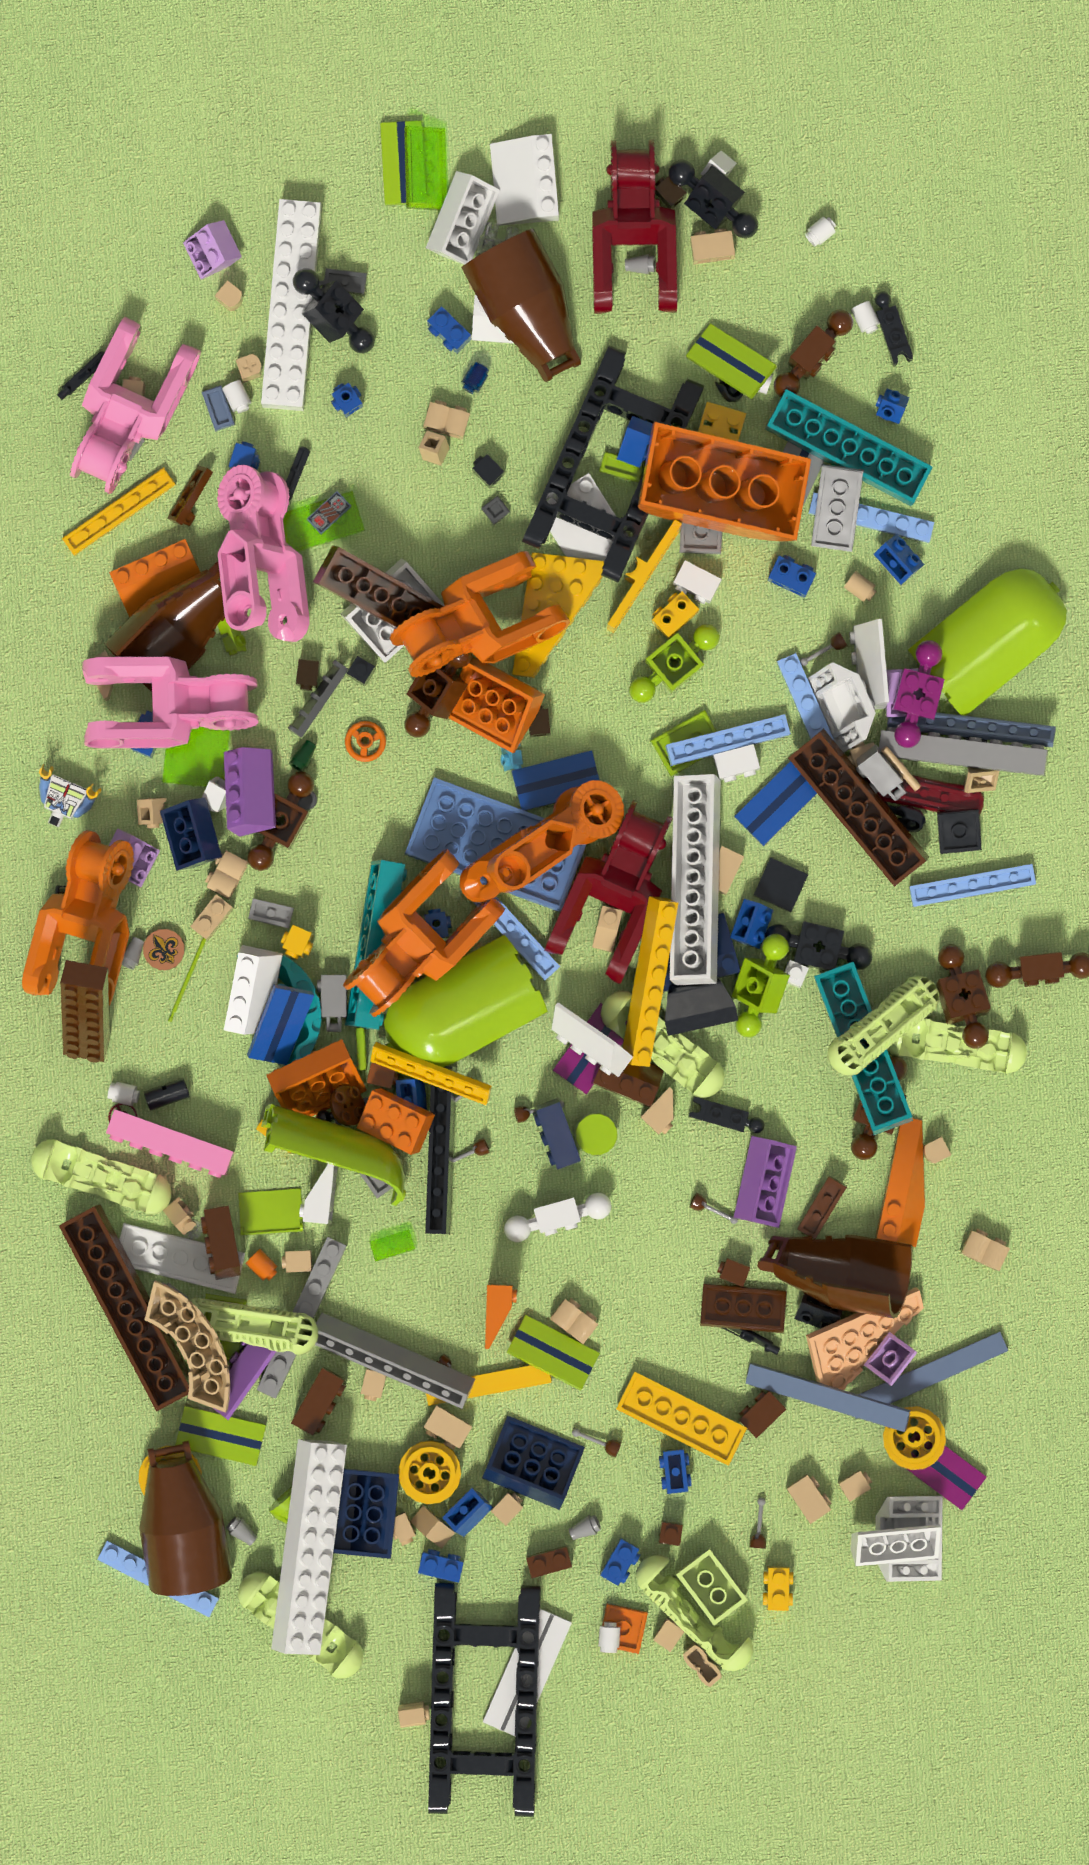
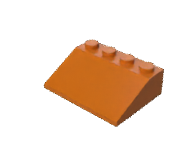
(153, 574)
(496, 705)
(310, 1081)
(497, 1308)

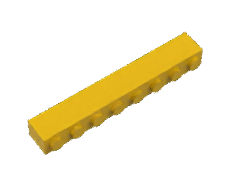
(649, 979)

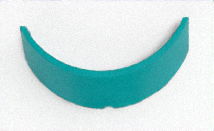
(295, 977)

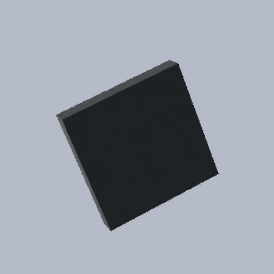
(959, 831)
(780, 885)

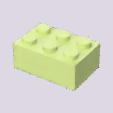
(711, 1586)

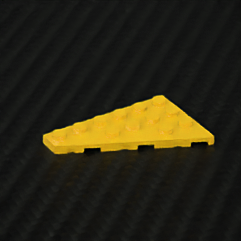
(555, 582)

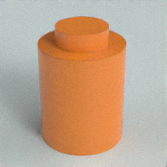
(262, 1265)

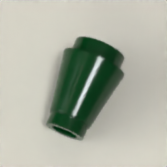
(302, 757)

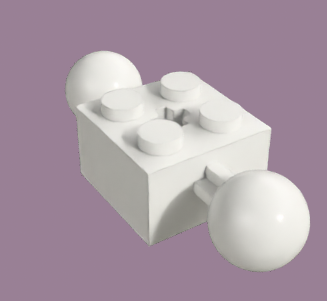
(557, 1215)

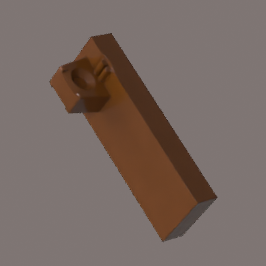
(181, 511)
(822, 1207)

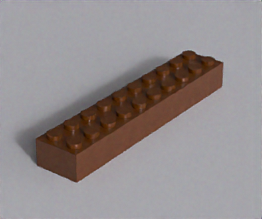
(126, 1306)

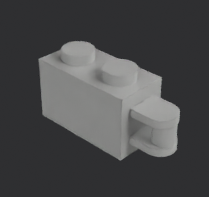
(881, 773)
(333, 1000)

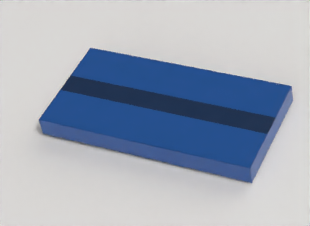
(546, 781)
(776, 804)
(280, 1024)

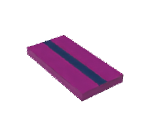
(575, 1067)
(949, 1475)

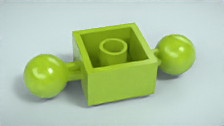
(704, 638)
(761, 985)

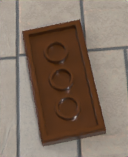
(743, 1308)

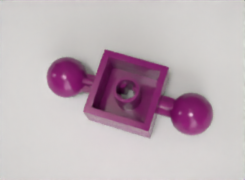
(928, 655)

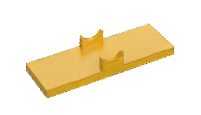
(642, 574)
(681, 1418)

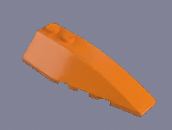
(904, 1192)

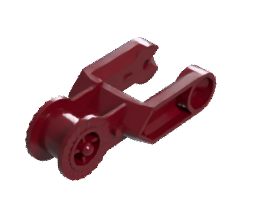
(634, 220)
(619, 881)

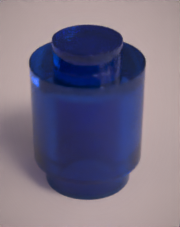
(475, 378)

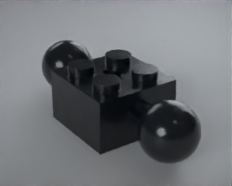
(714, 198)
(333, 311)
(830, 939)

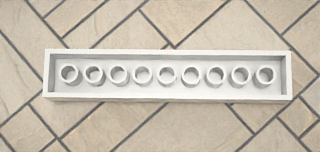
(287, 328)
(695, 879)
(309, 1547)

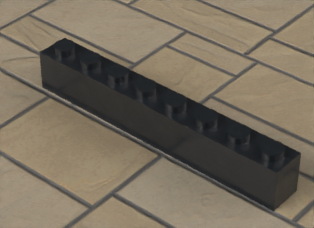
(440, 1160)

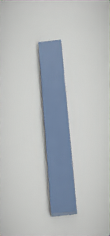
(984, 728)
(939, 1369)
(828, 1397)

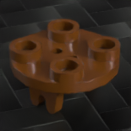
(344, 1097)

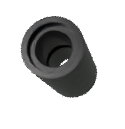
(166, 1094)

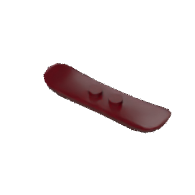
(937, 796)

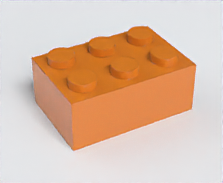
(395, 1121)

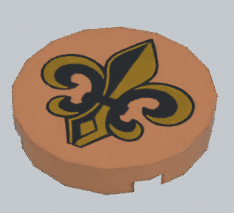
(164, 949)

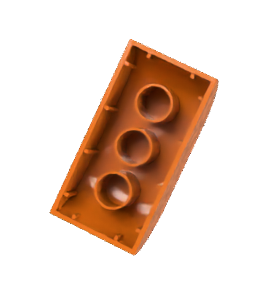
(723, 484)

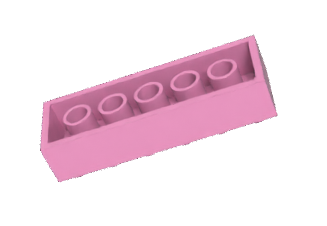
(169, 1142)

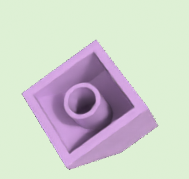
(890, 1358)

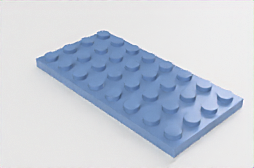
(475, 825)

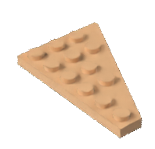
(846, 1345)

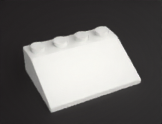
(526, 180)
(575, 540)
(376, 632)
(870, 660)
(320, 1201)

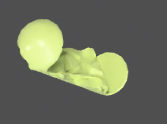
(884, 1025)
(944, 1043)
(673, 1053)
(97, 1175)
(261, 1326)
(259, 1595)
(666, 1595)

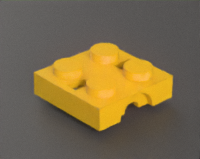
(723, 420)

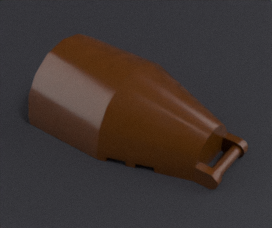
(525, 300)
(173, 621)
(844, 1272)
(181, 1527)

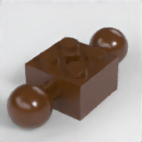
(813, 351)
(436, 695)
(300, 786)
(1038, 968)
(957, 1008)
(864, 1145)

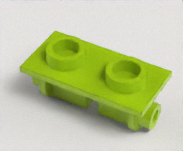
(235, 641)

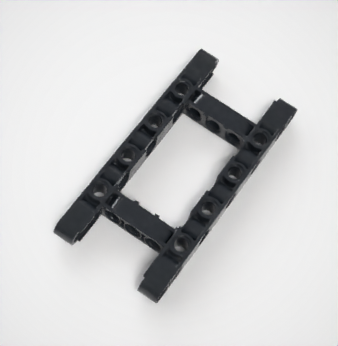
(579, 513)
(443, 1700)

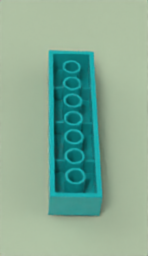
(848, 447)
(382, 888)
(877, 1082)

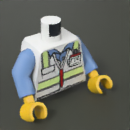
(64, 797)

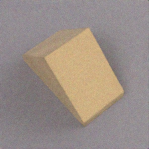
(980, 780)
(432, 1527)

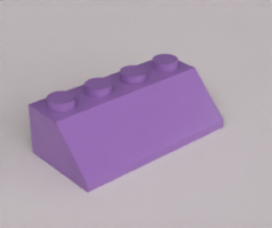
(249, 790)
(765, 1181)
(244, 1372)

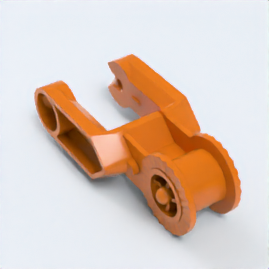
(468, 624)
(577, 819)
(86, 911)
(412, 944)

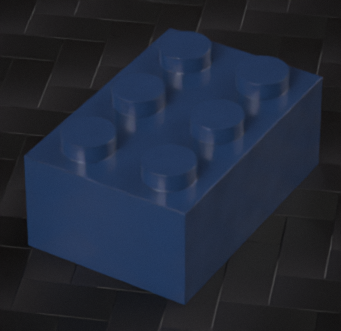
(191, 834)
(556, 1134)

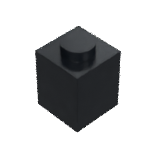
(487, 470)
(361, 671)

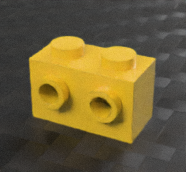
(676, 616)
(297, 942)
(778, 1583)

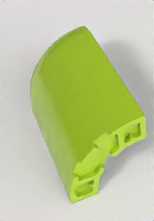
(995, 636)
(466, 1007)
(334, 1145)

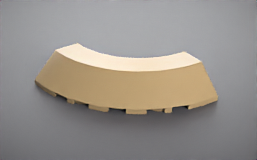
(197, 1342)

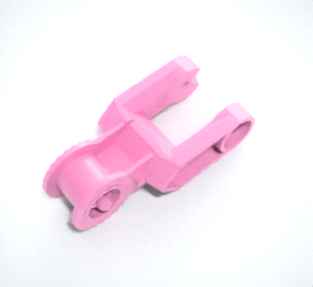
(123, 415)
(256, 541)
(178, 702)

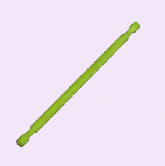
(187, 979)

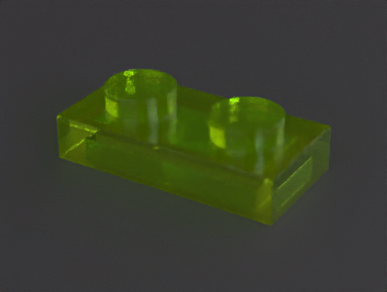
(392, 1245)

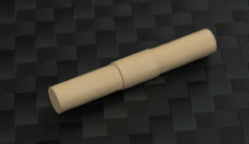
(900, 768)

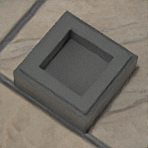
(495, 510)

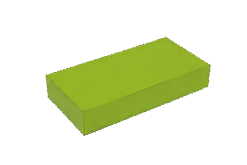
(620, 469)
(361, 1049)

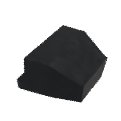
(698, 1007)

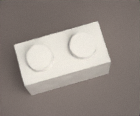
(696, 582)
(736, 762)

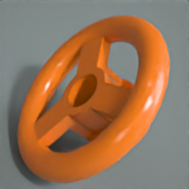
(359, 736)

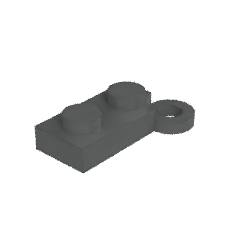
(351, 281)

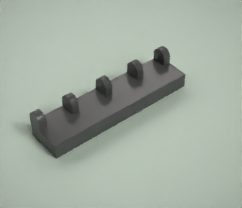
(318, 699)

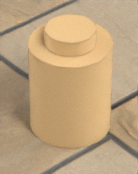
(860, 587)

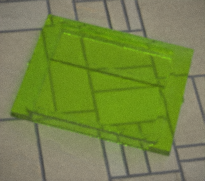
(198, 759)

